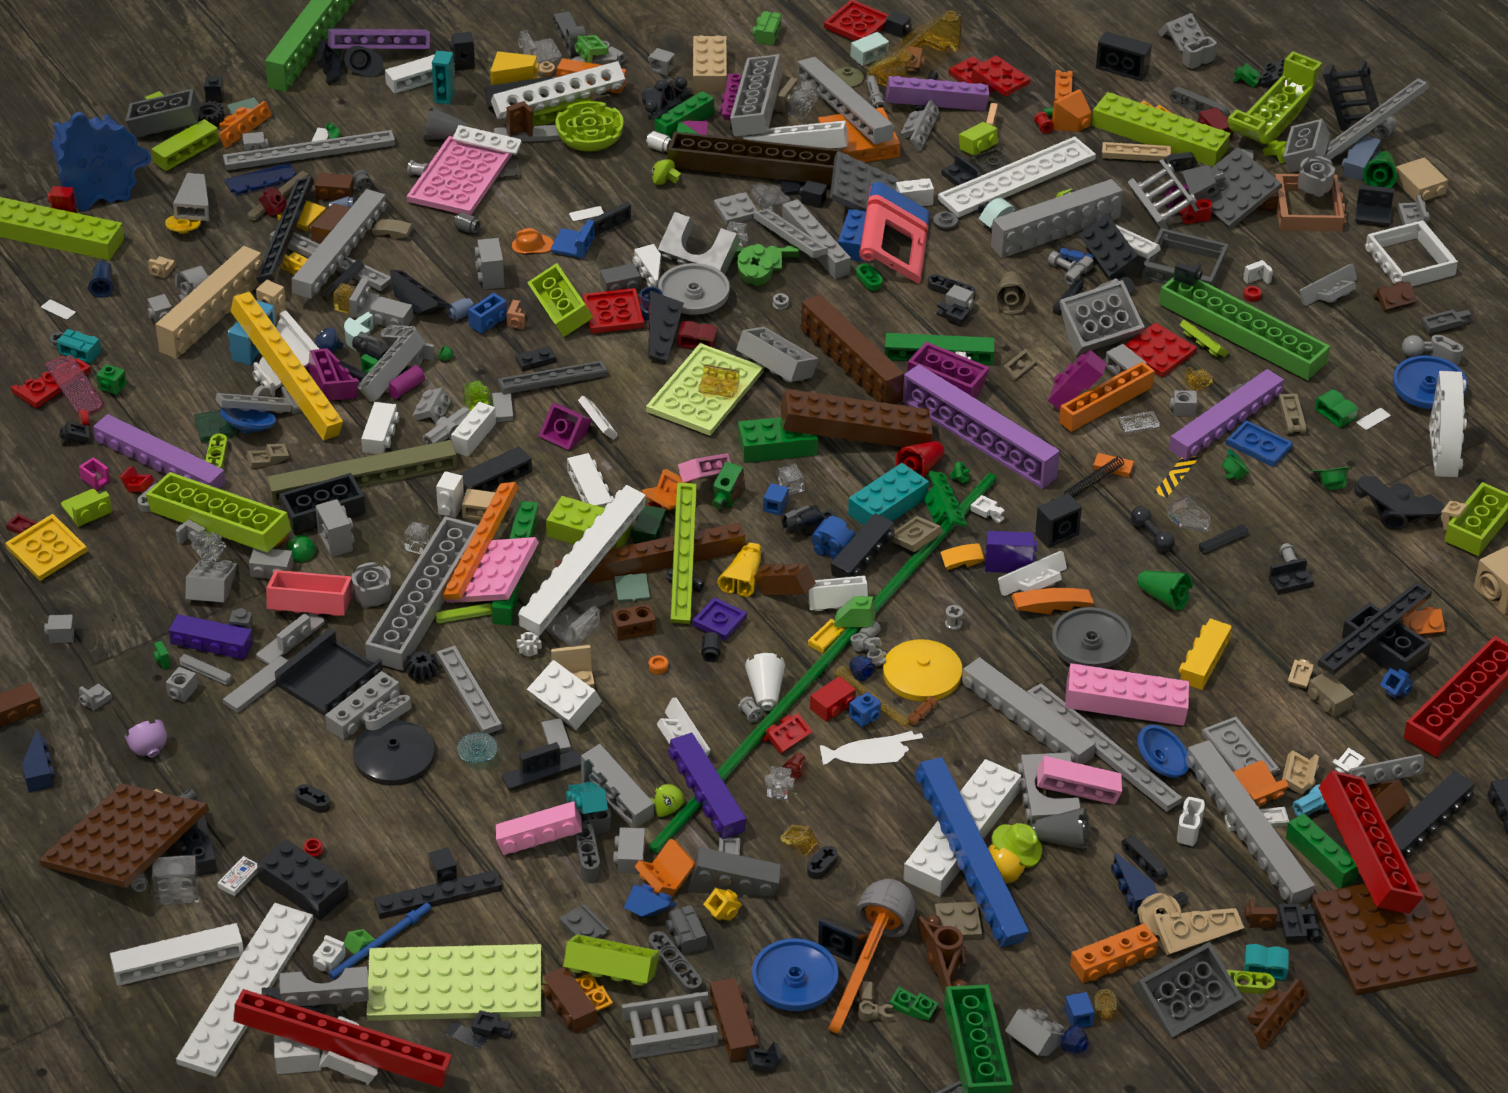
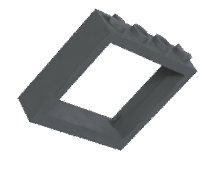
(1188, 243)

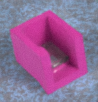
(94, 473)

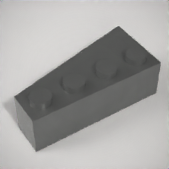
(732, 872)

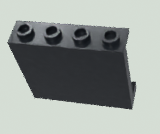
(325, 673)

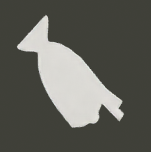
(871, 750)

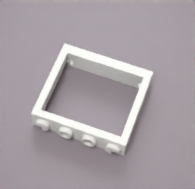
(1418, 230)

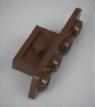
(1275, 1011)

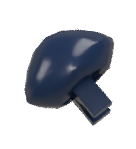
(328, 339)

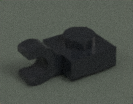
(953, 313)
(488, 1023)

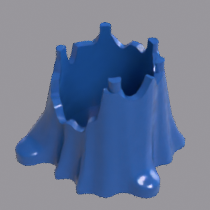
(97, 159)

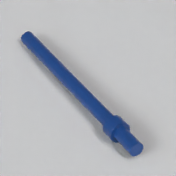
(411, 919)

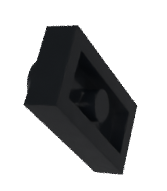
(535, 358)

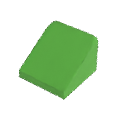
(357, 940)

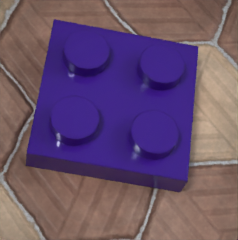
(719, 618)

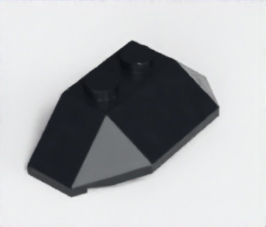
(414, 293)

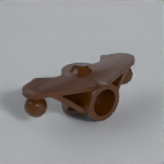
(944, 949)

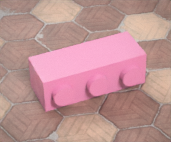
(702, 467)

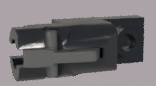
(371, 346)
(805, 519)

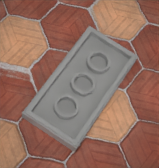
(1237, 745)

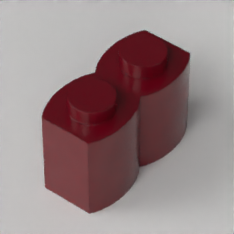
(693, 334)

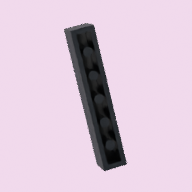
(1432, 813)

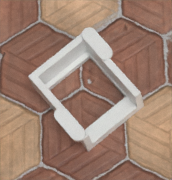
(346, 1066)

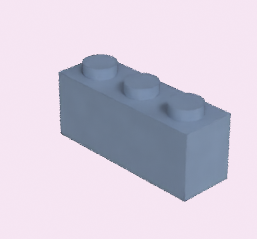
(1362, 153)

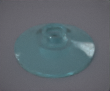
(477, 747)

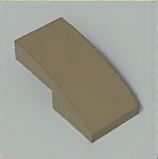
(395, 228)
(271, 455)

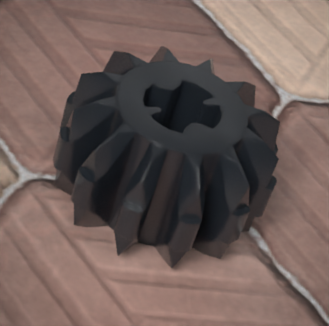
(421, 666)

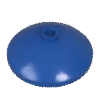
(248, 421)
(1162, 751)

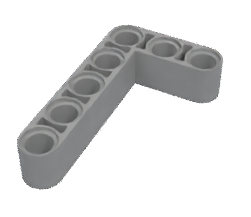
(404, 345)

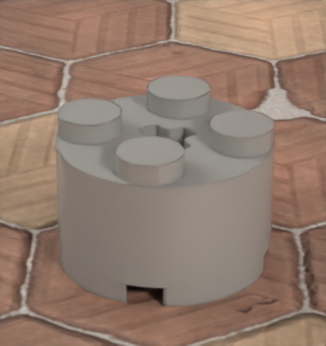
(1316, 175)
(189, 280)
(371, 585)

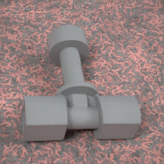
(1074, 269)

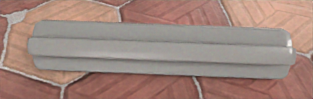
(205, 669)

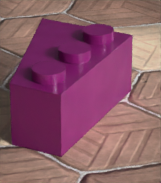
(1076, 378)

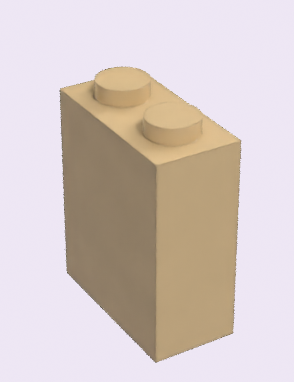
(1421, 179)

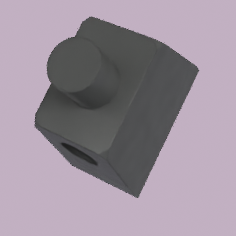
(1203, 182)

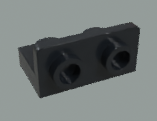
(960, 171)
(1290, 576)

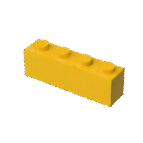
(1205, 653)

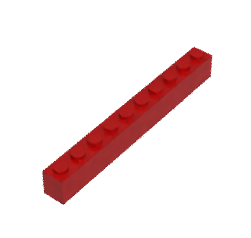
(342, 1038)

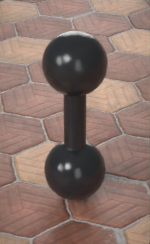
(1163, 540)

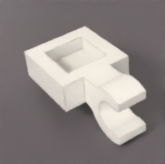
(986, 507)

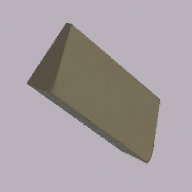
(1018, 365)

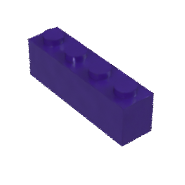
(211, 636)

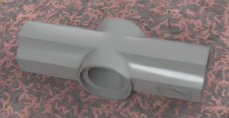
(445, 427)

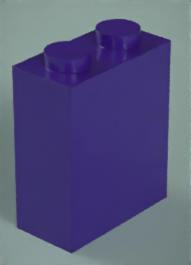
(1009, 551)

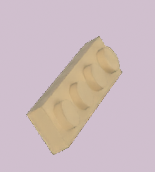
(1135, 151)

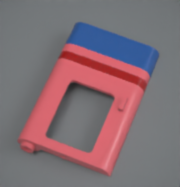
(903, 215)

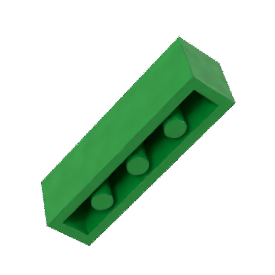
(694, 109)
(1322, 851)

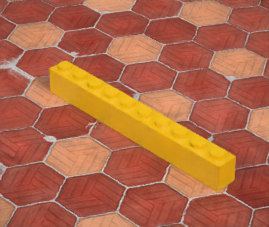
(286, 366)

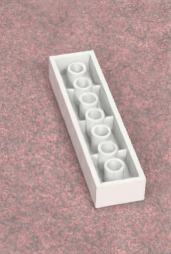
(987, 798)

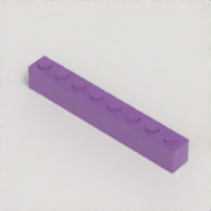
(1226, 414)
(156, 452)

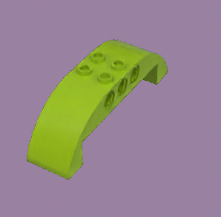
(1280, 103)

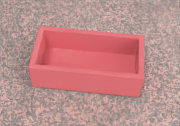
(309, 592)

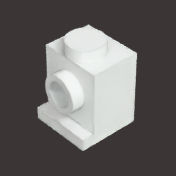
(329, 954)

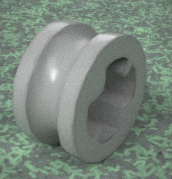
(780, 297)

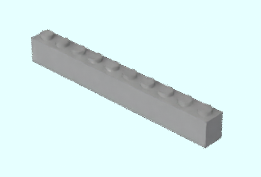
(846, 100)
(338, 244)
(1250, 823)

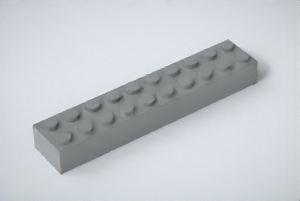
(419, 596)

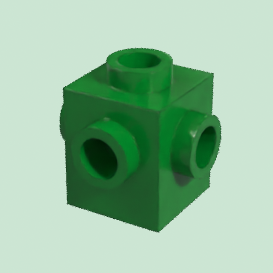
(111, 379)

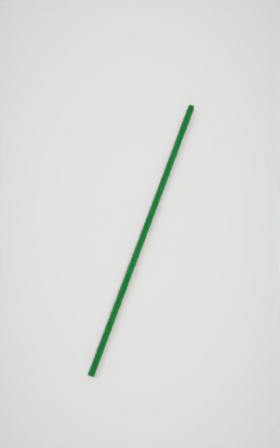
(819, 666)

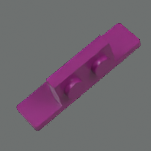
(730, 94)

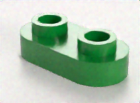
(869, 277)

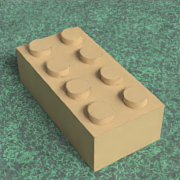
(709, 63)

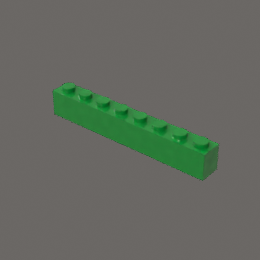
(523, 527)

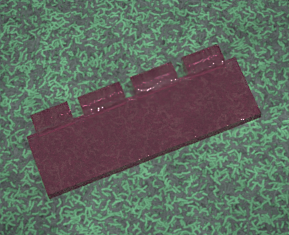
(74, 384)

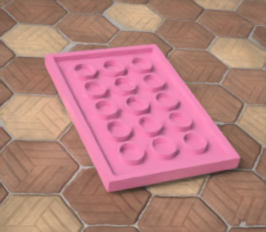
(458, 177)

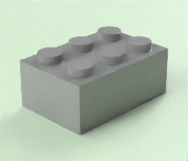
(1306, 141)

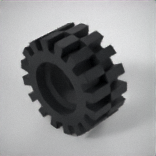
(211, 112)

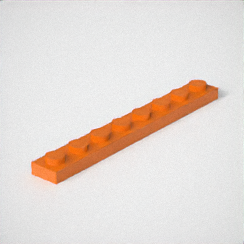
(480, 541)

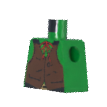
(728, 485)

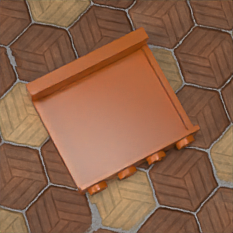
(860, 146)

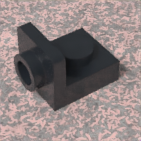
(75, 432)

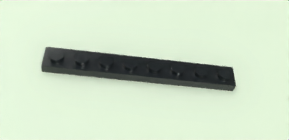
(1374, 628)

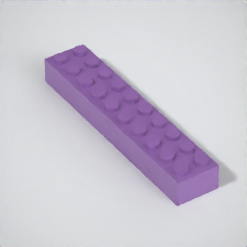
(981, 426)

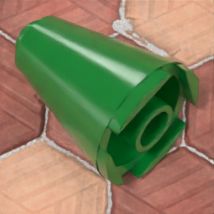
(1381, 171)
(1167, 587)

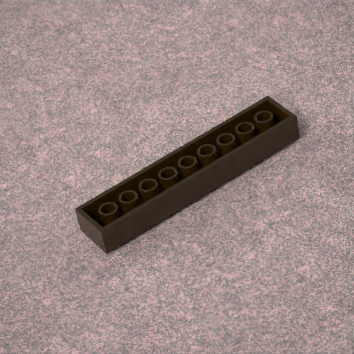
(752, 158)

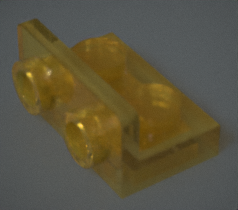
(719, 381)

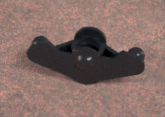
(664, 96)
(1398, 504)

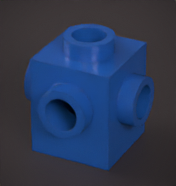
(1397, 683)
(865, 709)

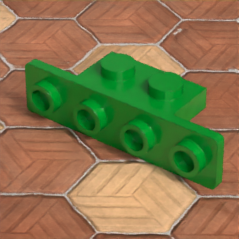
(942, 501)

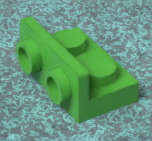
(590, 46)

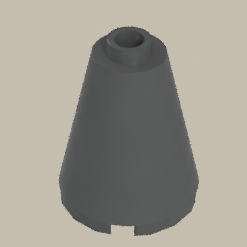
(441, 125)
(1064, 828)

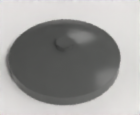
(1091, 637)

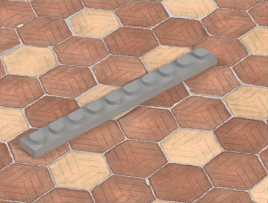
(308, 150)
(1111, 752)

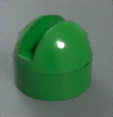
(445, 353)

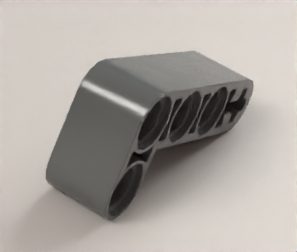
(568, 31)
(585, 843)

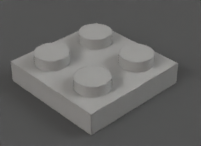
(735, 208)

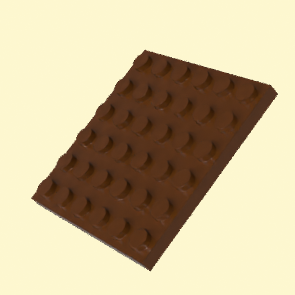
(124, 835)
(1391, 947)

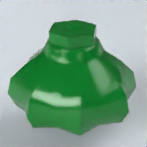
(960, 473)

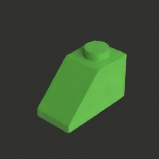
(856, 613)

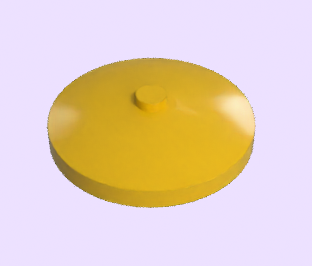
(922, 670)

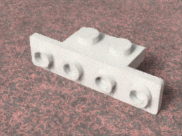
(487, 140)
(1035, 575)
(679, 724)

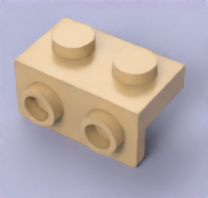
(1300, 772)

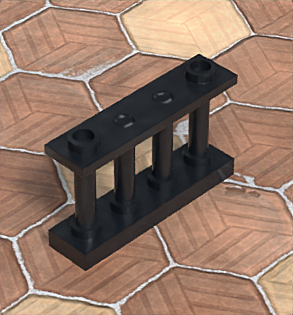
(1337, 98)

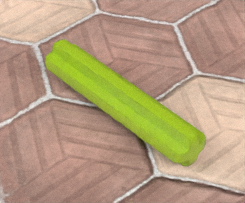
(463, 613)

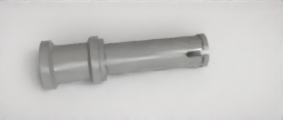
(876, 98)

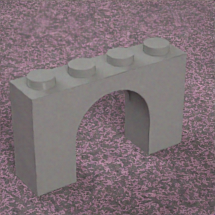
(674, 245)
(1037, 804)

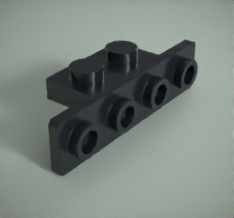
(330, 60)
(541, 764)

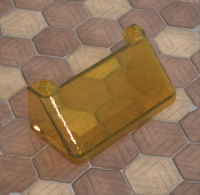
(938, 33)

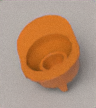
(531, 241)

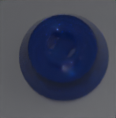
(862, 667)
(1074, 1040)

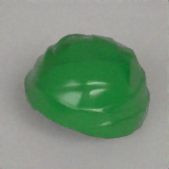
(302, 548)

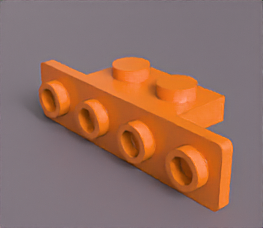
(242, 122)

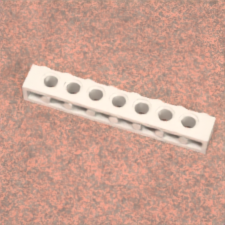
(579, 79)

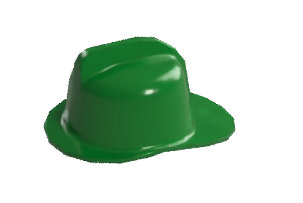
(1234, 466)
(1333, 478)

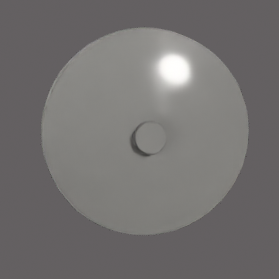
(696, 285)

